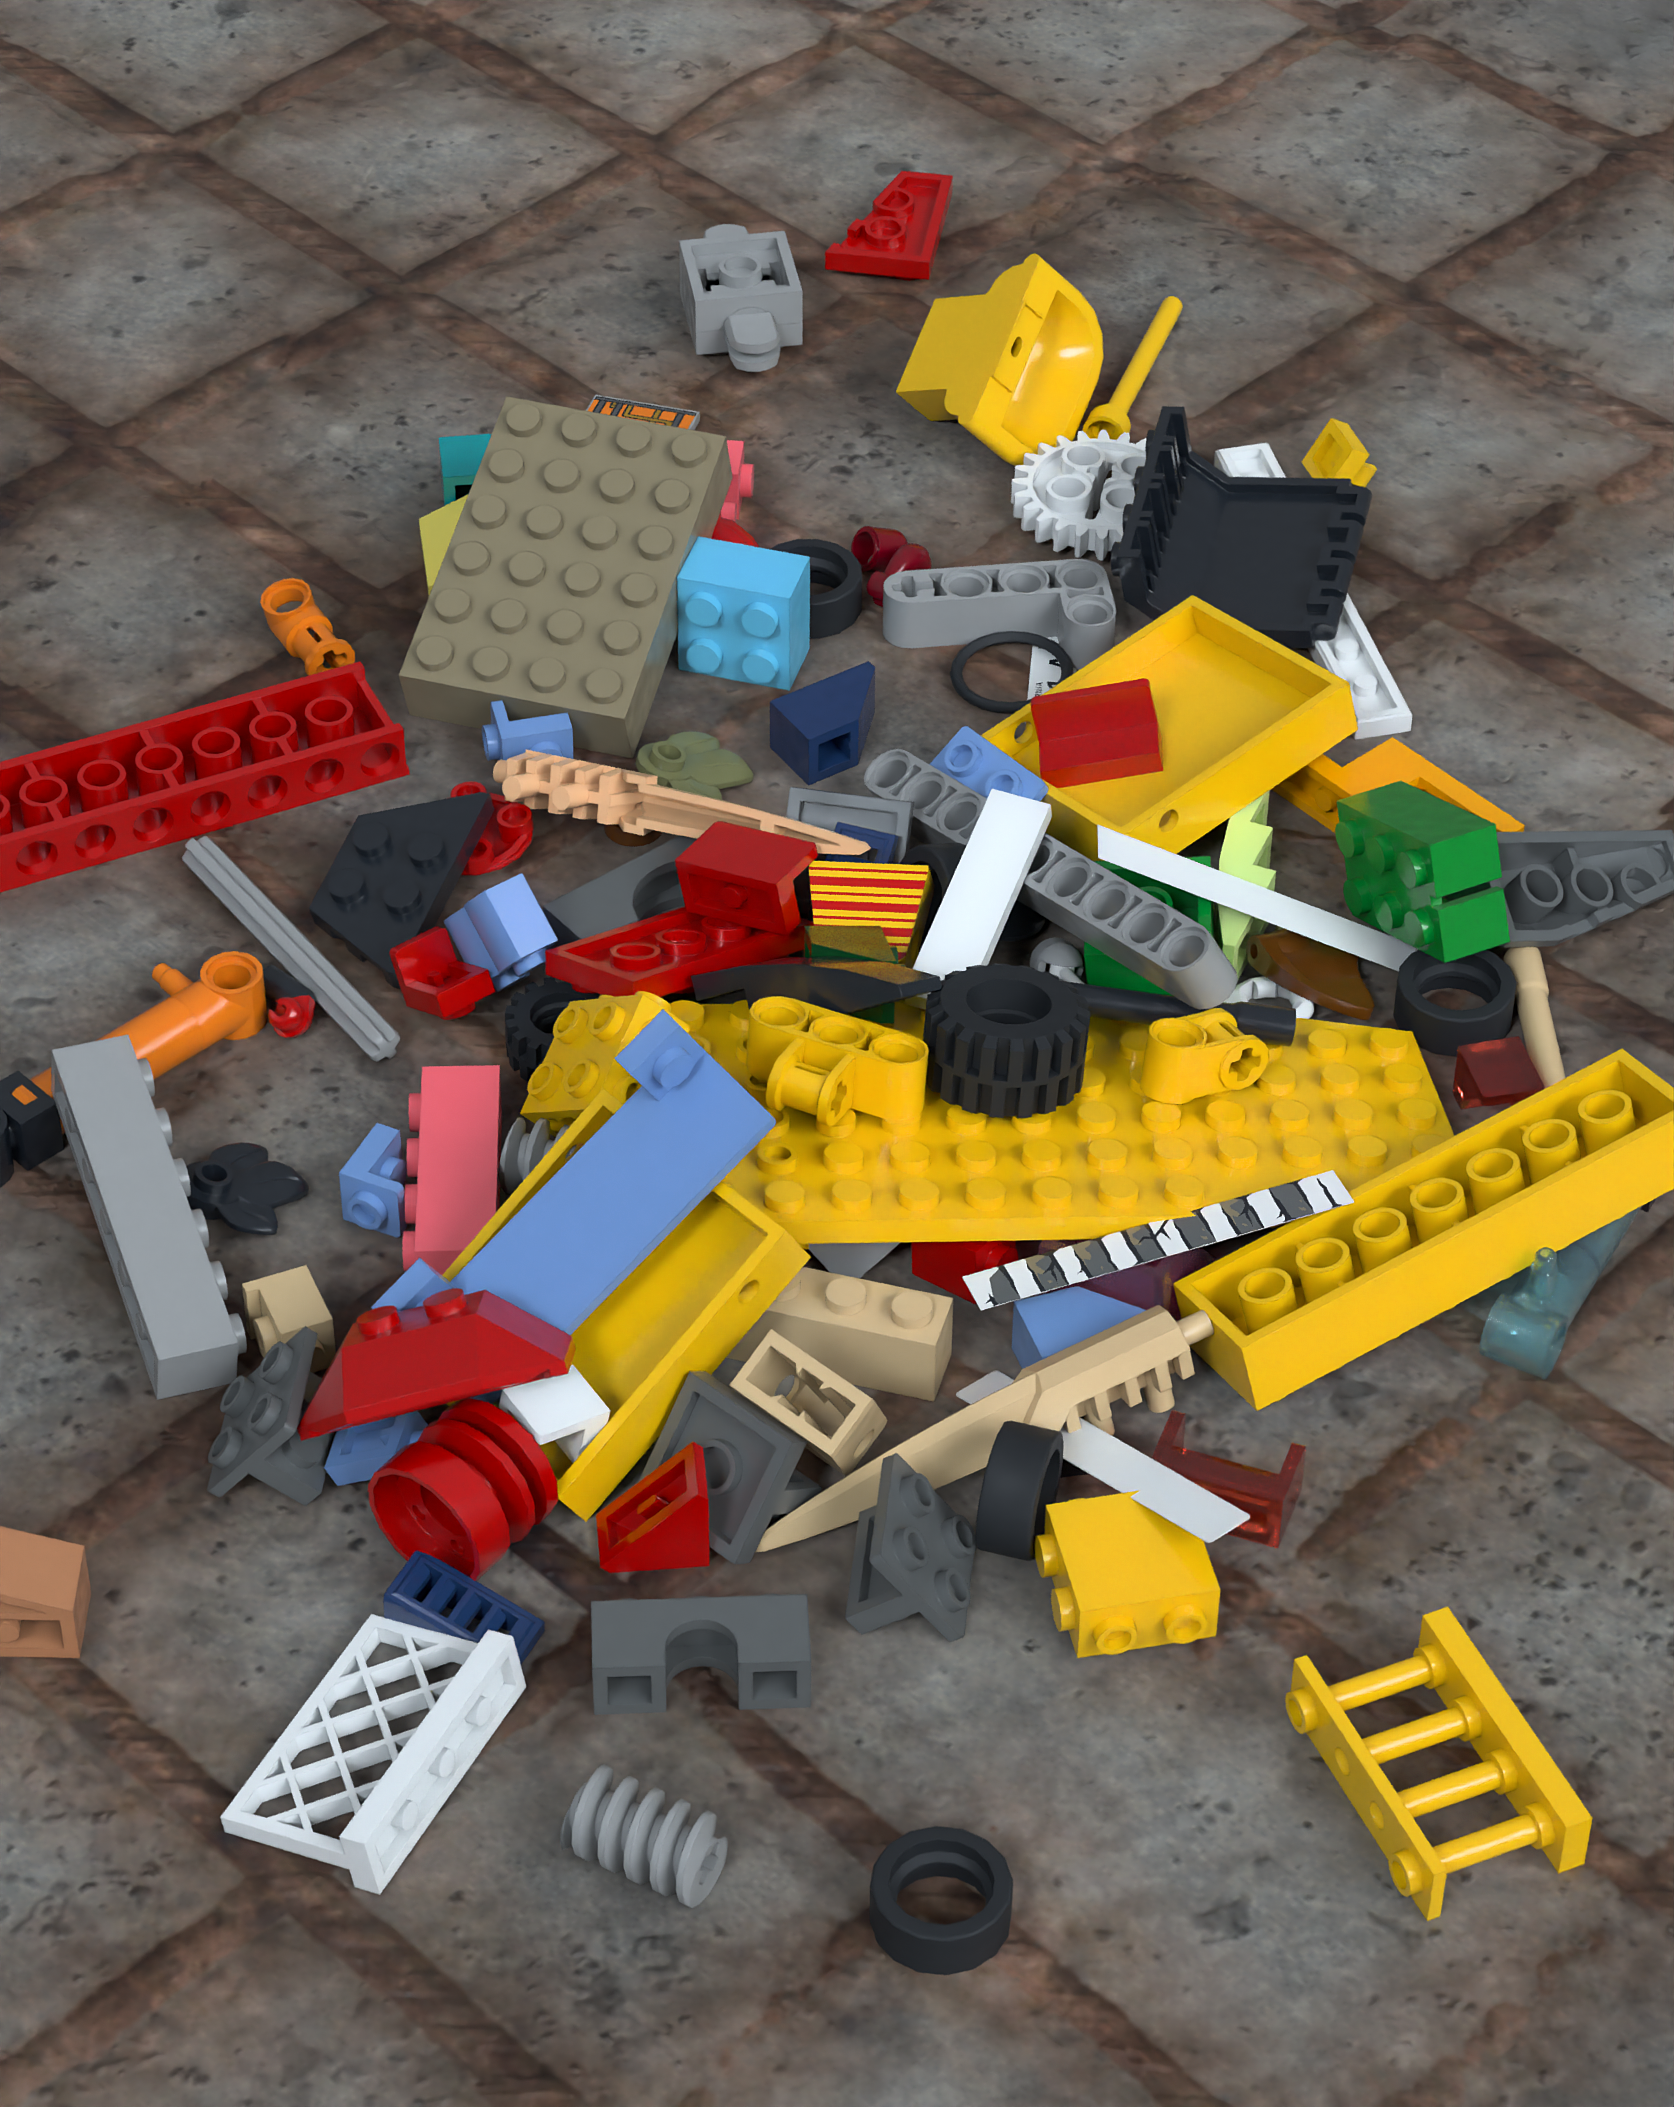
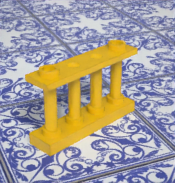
(1477, 1712)

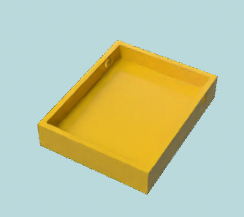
(1231, 723)
(665, 1319)

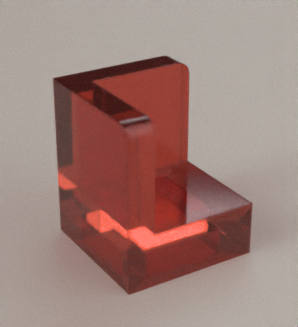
(1494, 1074)

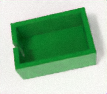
(1409, 853)

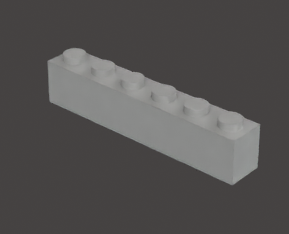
(146, 1218)

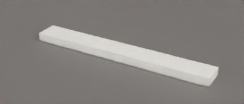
(1352, 652)

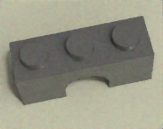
(750, 1638)

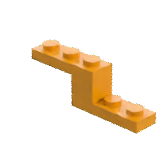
(1324, 782)

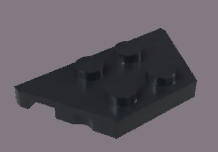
(398, 874)

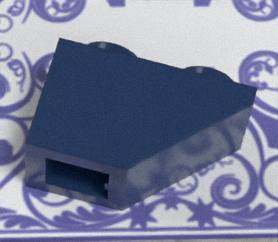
(824, 724)

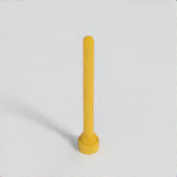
(1114, 415)

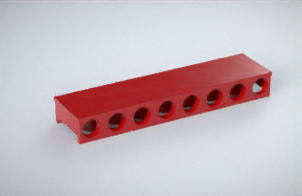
(193, 773)

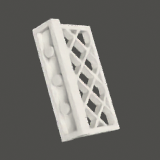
(424, 1760)

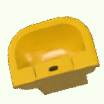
(1009, 361)

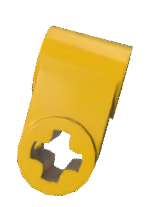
(1199, 1057)

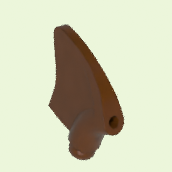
(1311, 971)

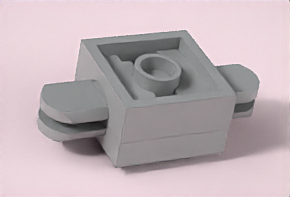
(741, 295)

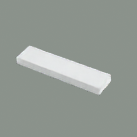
(983, 886)

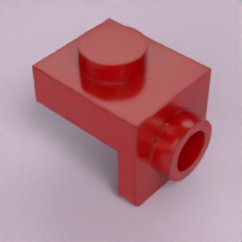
(435, 979)

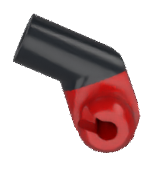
(293, 1003)

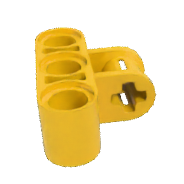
(834, 1062)

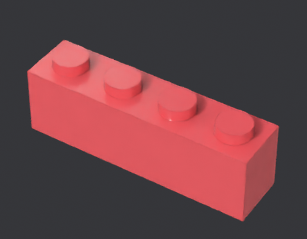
(453, 1161)

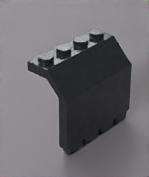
(1247, 545)

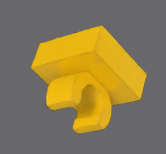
(1339, 455)

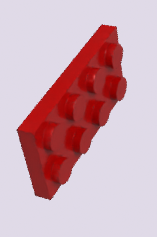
(664, 953)

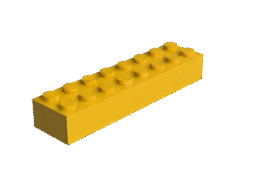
(1435, 1229)

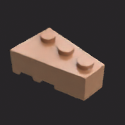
(42, 1596)

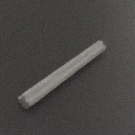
(291, 948)

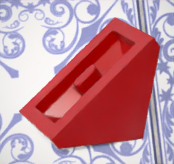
(659, 1519)

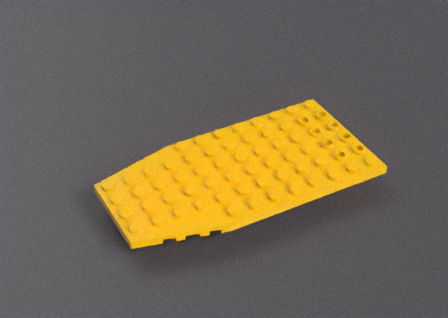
(1091, 1168)

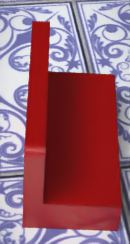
(1097, 733)
(744, 876)

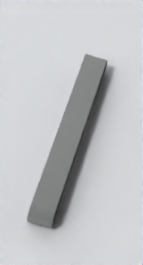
(1071, 889)

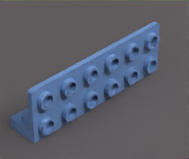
(617, 1190)

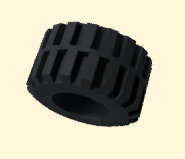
(1006, 1040)

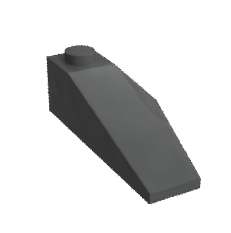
(1577, 880)

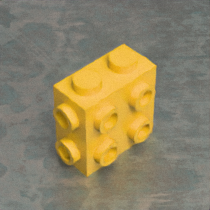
(583, 1056)
(1125, 1576)

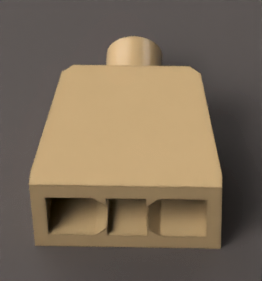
(820, 1407)

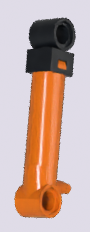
(198, 1014)

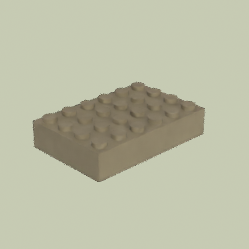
(566, 573)

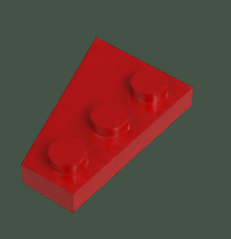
(899, 232)

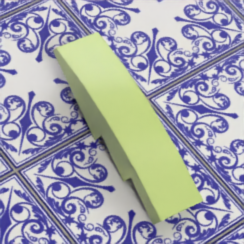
(1247, 857)

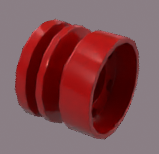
(464, 1488)

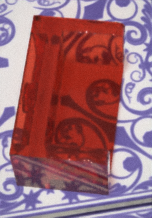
(1260, 1493)

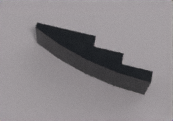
(823, 981)

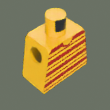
(874, 895)

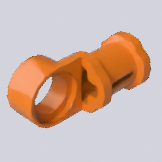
(293, 627)

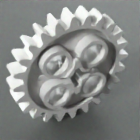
(1066, 484)

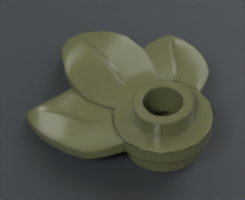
(693, 764)

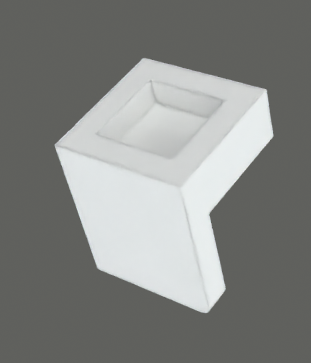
(558, 1411)

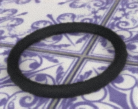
(1003, 638)

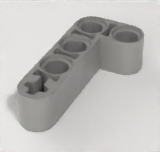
(964, 603)

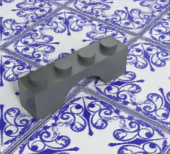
(620, 896)

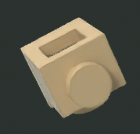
(284, 1305)

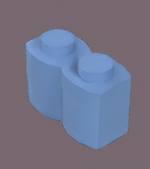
(503, 932)

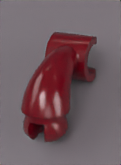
(906, 558)

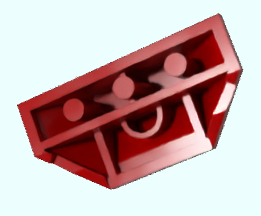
(433, 1357)

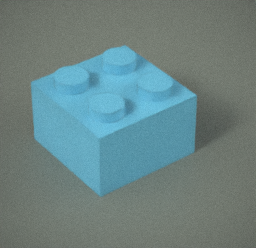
(743, 613)

